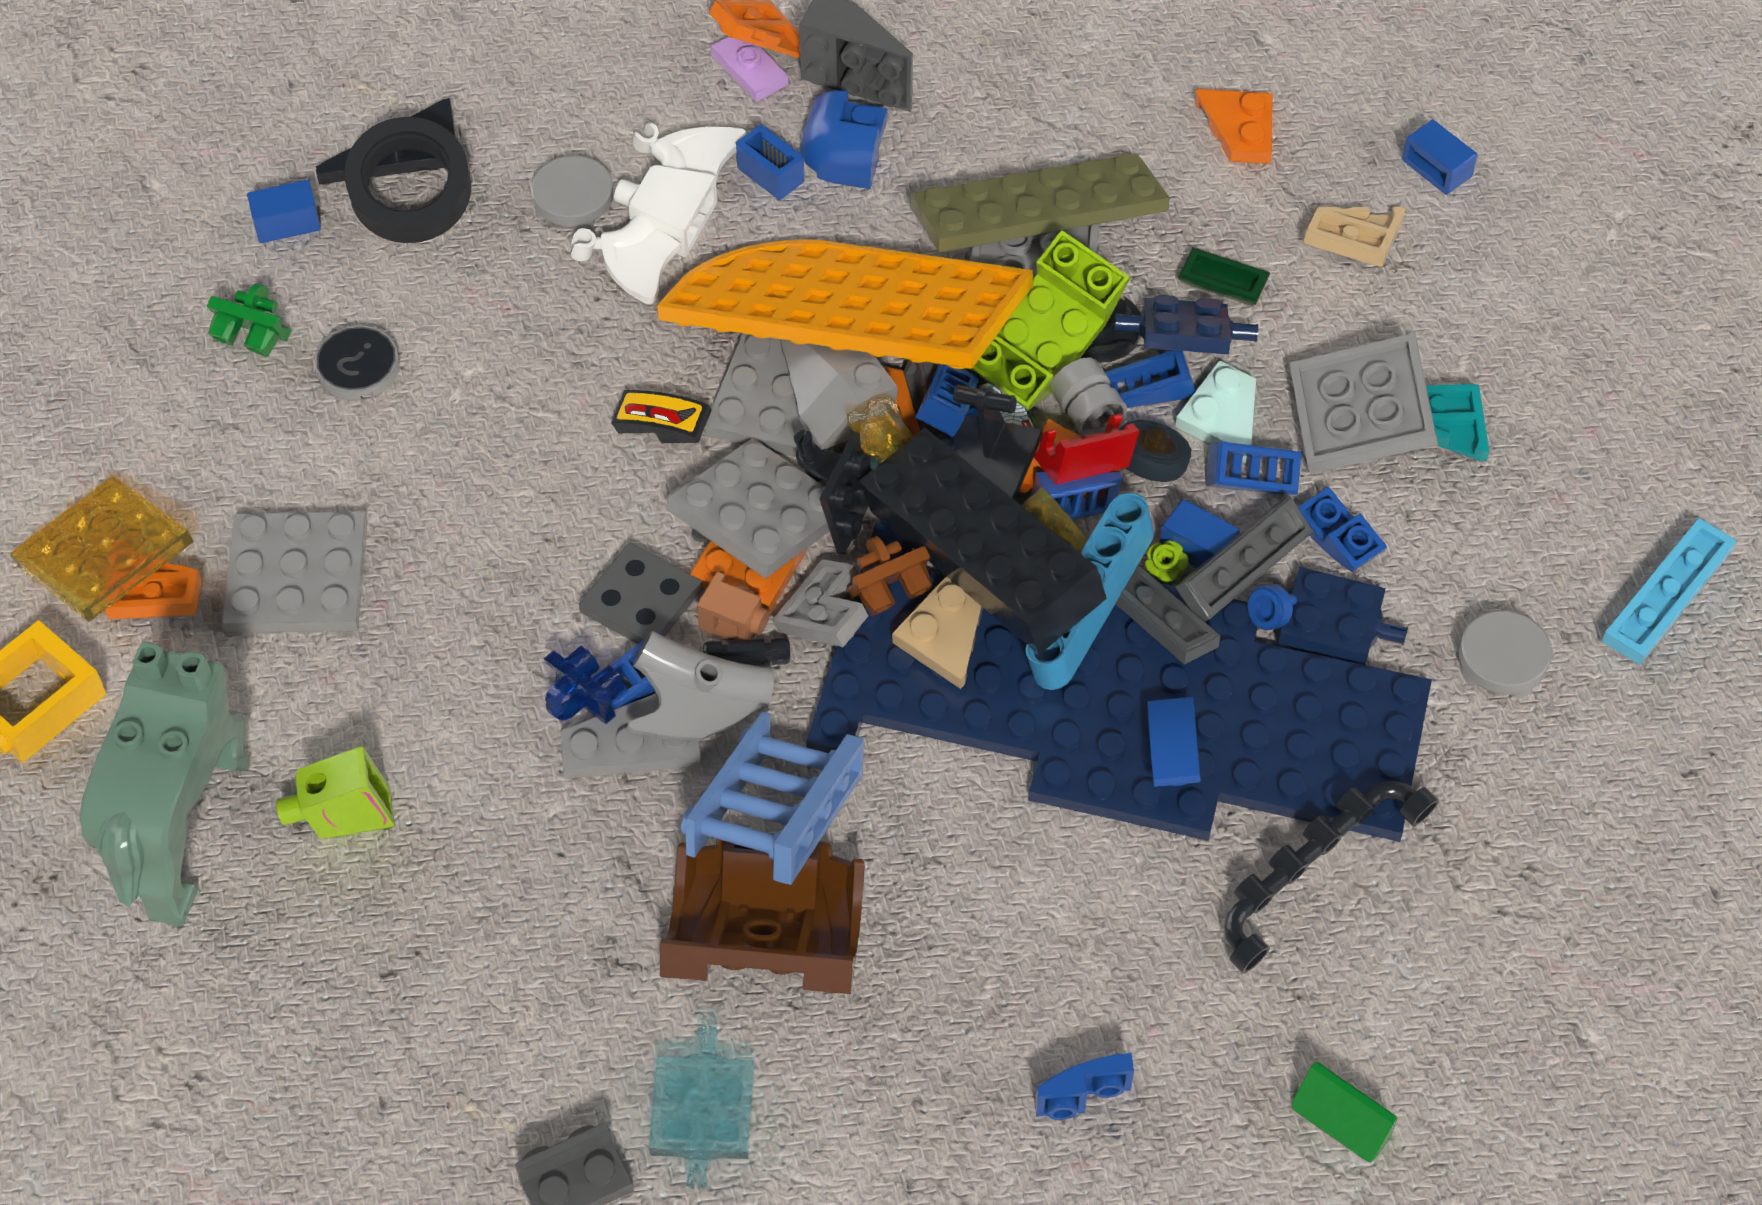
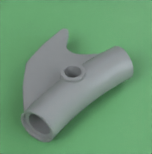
(697, 691)

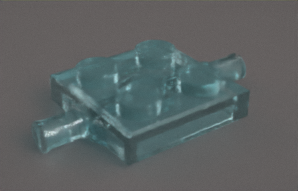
(702, 1107)

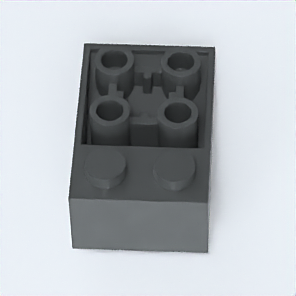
(854, 54)

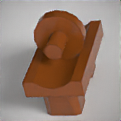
(872, 584)

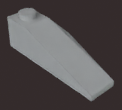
(831, 385)

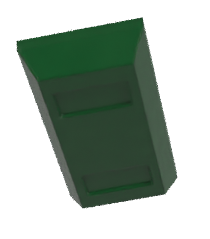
(1223, 276)

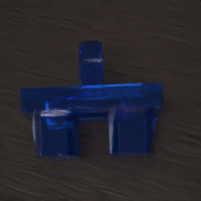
(575, 681)

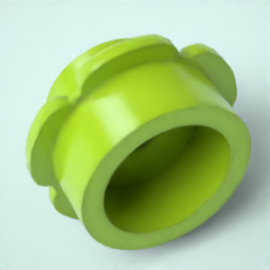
(1170, 571)

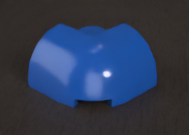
(843, 139)

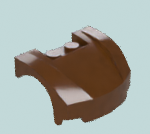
(741, 918)

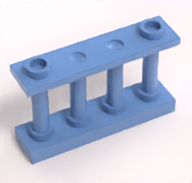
(804, 821)

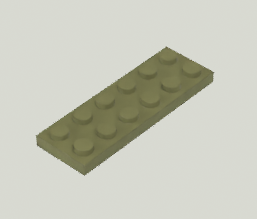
(1038, 202)

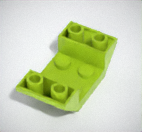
(1053, 322)

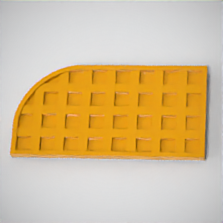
(852, 299)

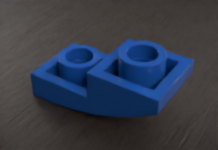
(1340, 534)
(1173, 742)
(1067, 1092)

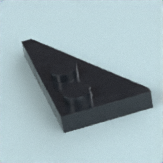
(397, 162)

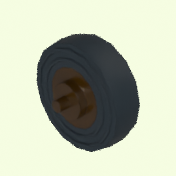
(1158, 452)

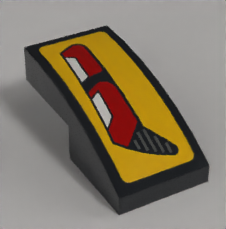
(665, 414)

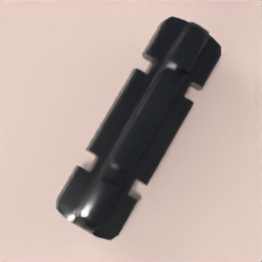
(751, 652)

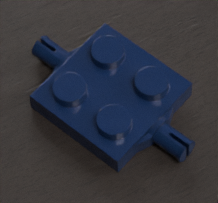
(1186, 325)
(1337, 617)

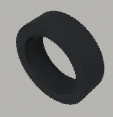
(399, 135)

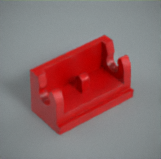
(1087, 454)

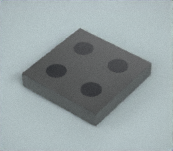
(640, 594)

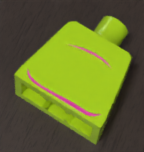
(339, 796)

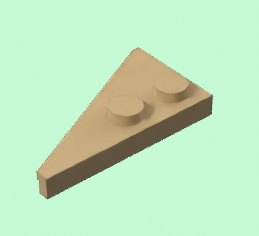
(942, 631)

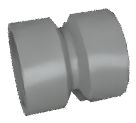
(1086, 396)

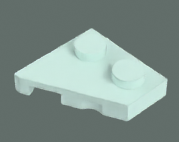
(1221, 408)

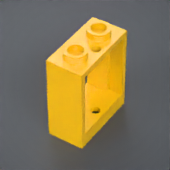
(63, 707)

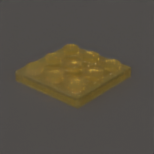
(101, 548)

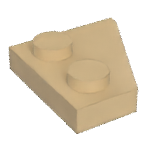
(1355, 232)

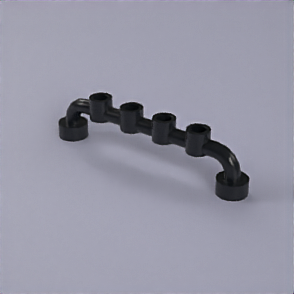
(1321, 838)

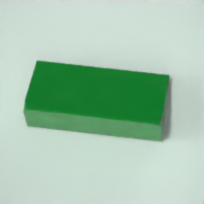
(1344, 1112)

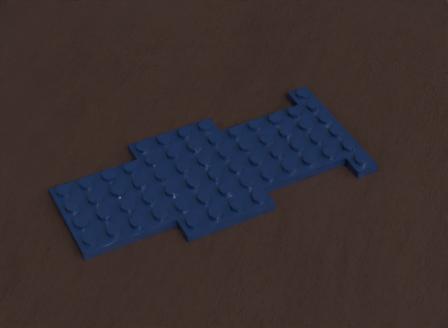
(1271, 721)

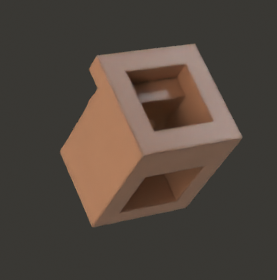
(731, 611)

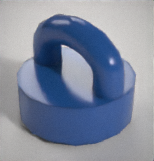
(1270, 606)

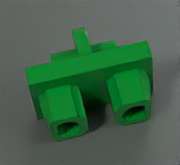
(262, 326)

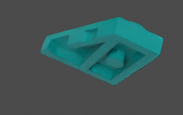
(1459, 419)

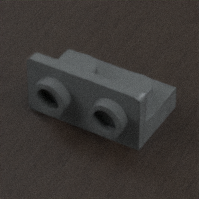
(575, 1171)

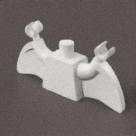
(664, 209)

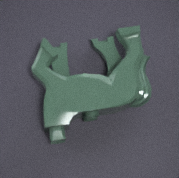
(153, 771)

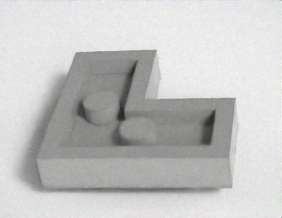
(820, 608)

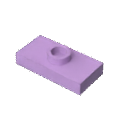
(749, 67)

